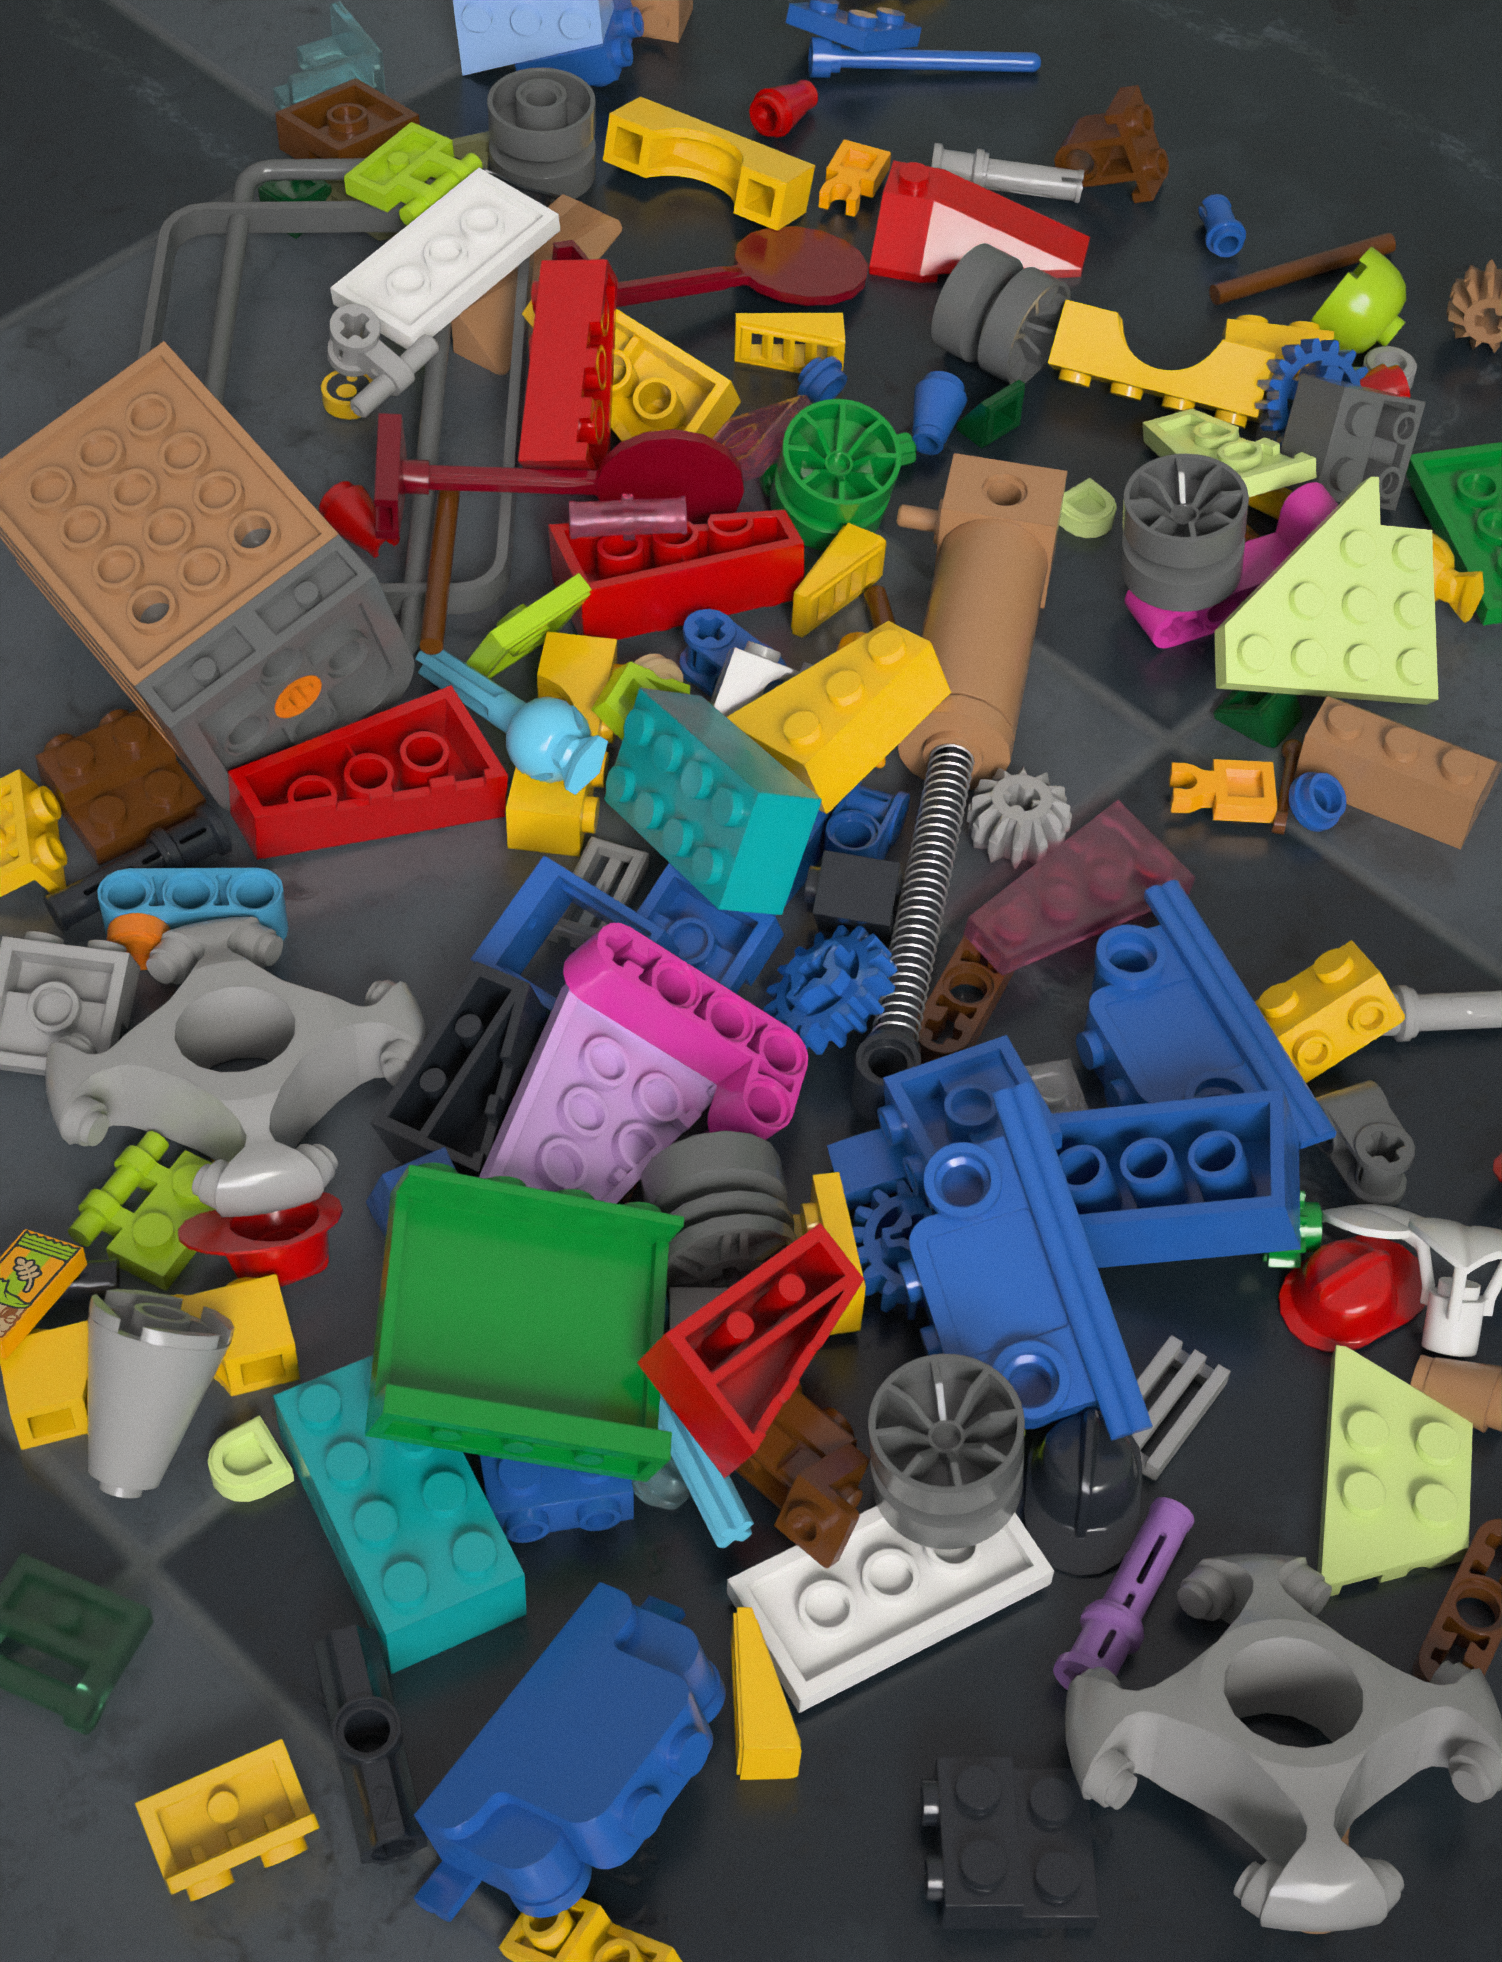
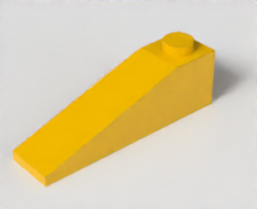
(661, 385)

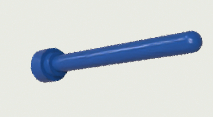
(829, 57)

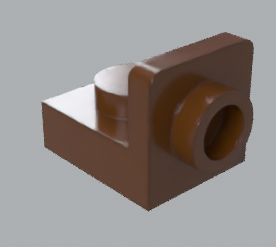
(823, 1504)

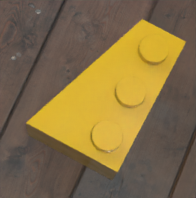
(847, 710)

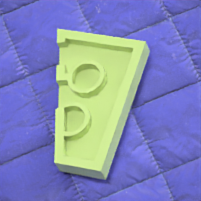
(1256, 462)

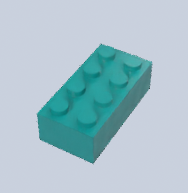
(711, 801)
(400, 1521)

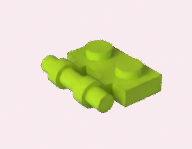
(403, 165)
(148, 1238)

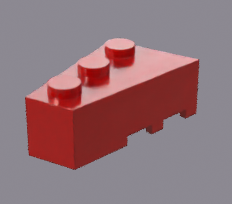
(749, 1346)

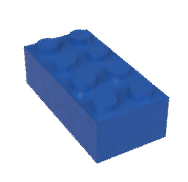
(1185, 1177)

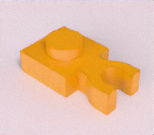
(852, 173)
(1232, 789)

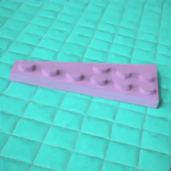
(594, 1106)

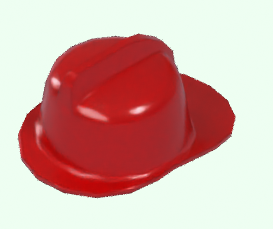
(279, 1243)
(1351, 1293)

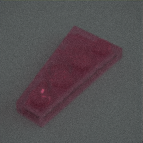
(1075, 891)

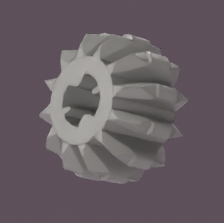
(1018, 816)

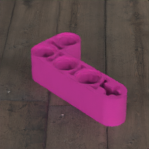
(1298, 518)
(698, 1023)

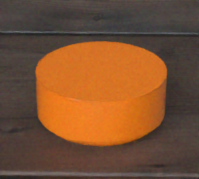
(137, 933)

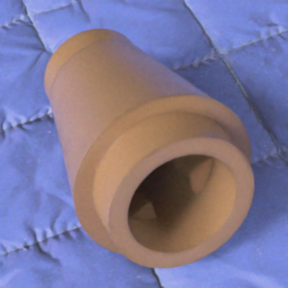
(1463, 1387)

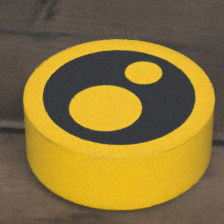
(338, 392)

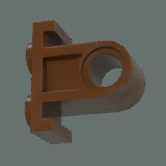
(1117, 146)

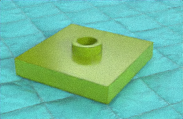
(526, 627)

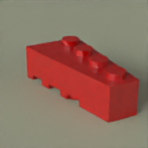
(570, 366)
(662, 578)
(371, 780)

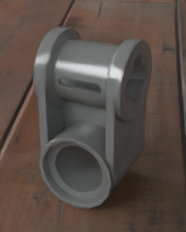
(1369, 1144)

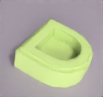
(1088, 510)
(248, 1463)

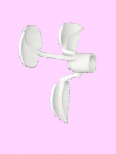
(1454, 1307)

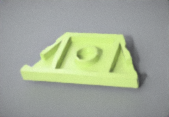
(1390, 1477)

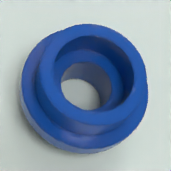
(822, 379)
(1317, 800)

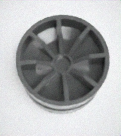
(543, 130)
(999, 313)
(1184, 532)
(946, 1450)

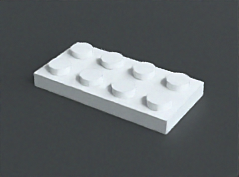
(447, 257)
(879, 1601)

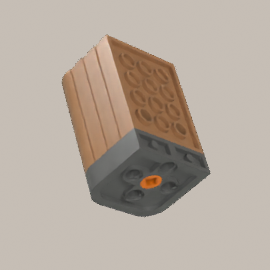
(199, 572)

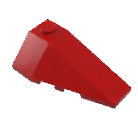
(937, 217)

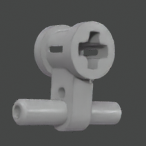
(368, 355)

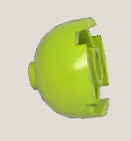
(1365, 304)

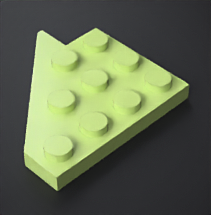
(1340, 614)

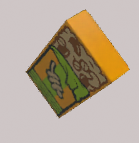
(31, 1280)

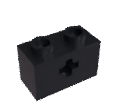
(854, 893)

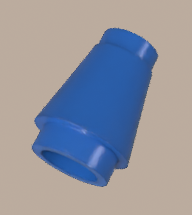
(936, 409)

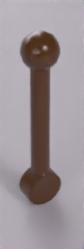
(1291, 752)

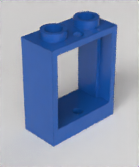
(538, 910)

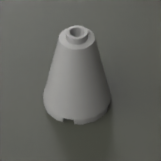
(145, 1383)

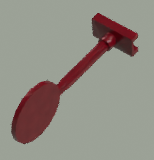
(783, 264)
(646, 465)

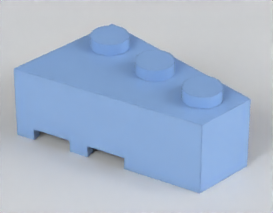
(523, 30)

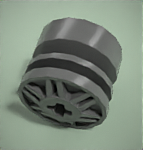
(731, 1206)

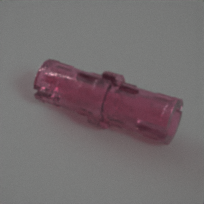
(628, 517)

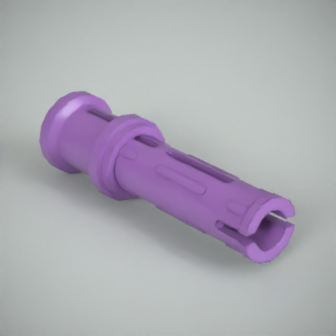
(1115, 1621)

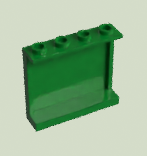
(520, 1323)

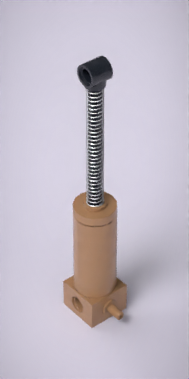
(981, 616)

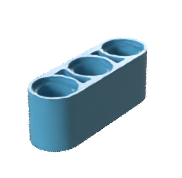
(195, 895)

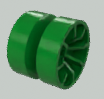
(835, 470)

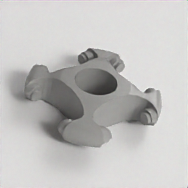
(242, 1119)
(1277, 1796)

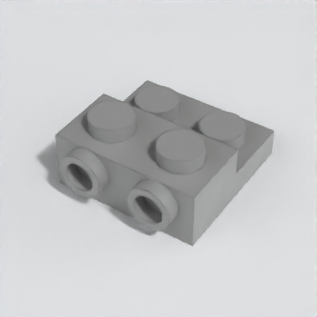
(61, 991)

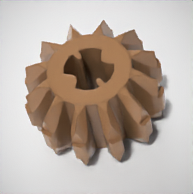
(1478, 306)

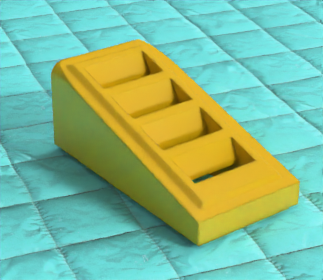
(819, 331)
(838, 577)
(763, 1725)

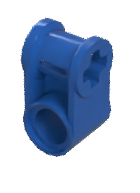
(702, 641)
(866, 822)

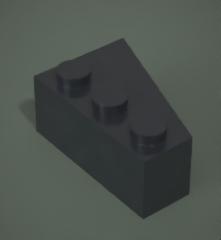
(464, 1072)

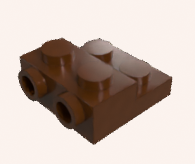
(341, 122)
(117, 784)

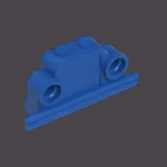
(1180, 1023)
(1016, 1277)
(575, 1759)

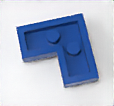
(857, 28)

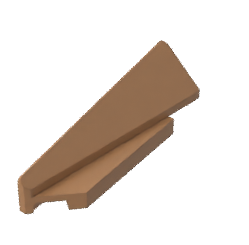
(486, 327)

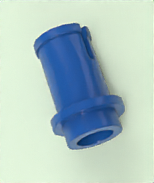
(1224, 233)

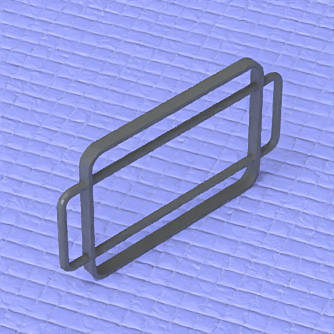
(245, 217)

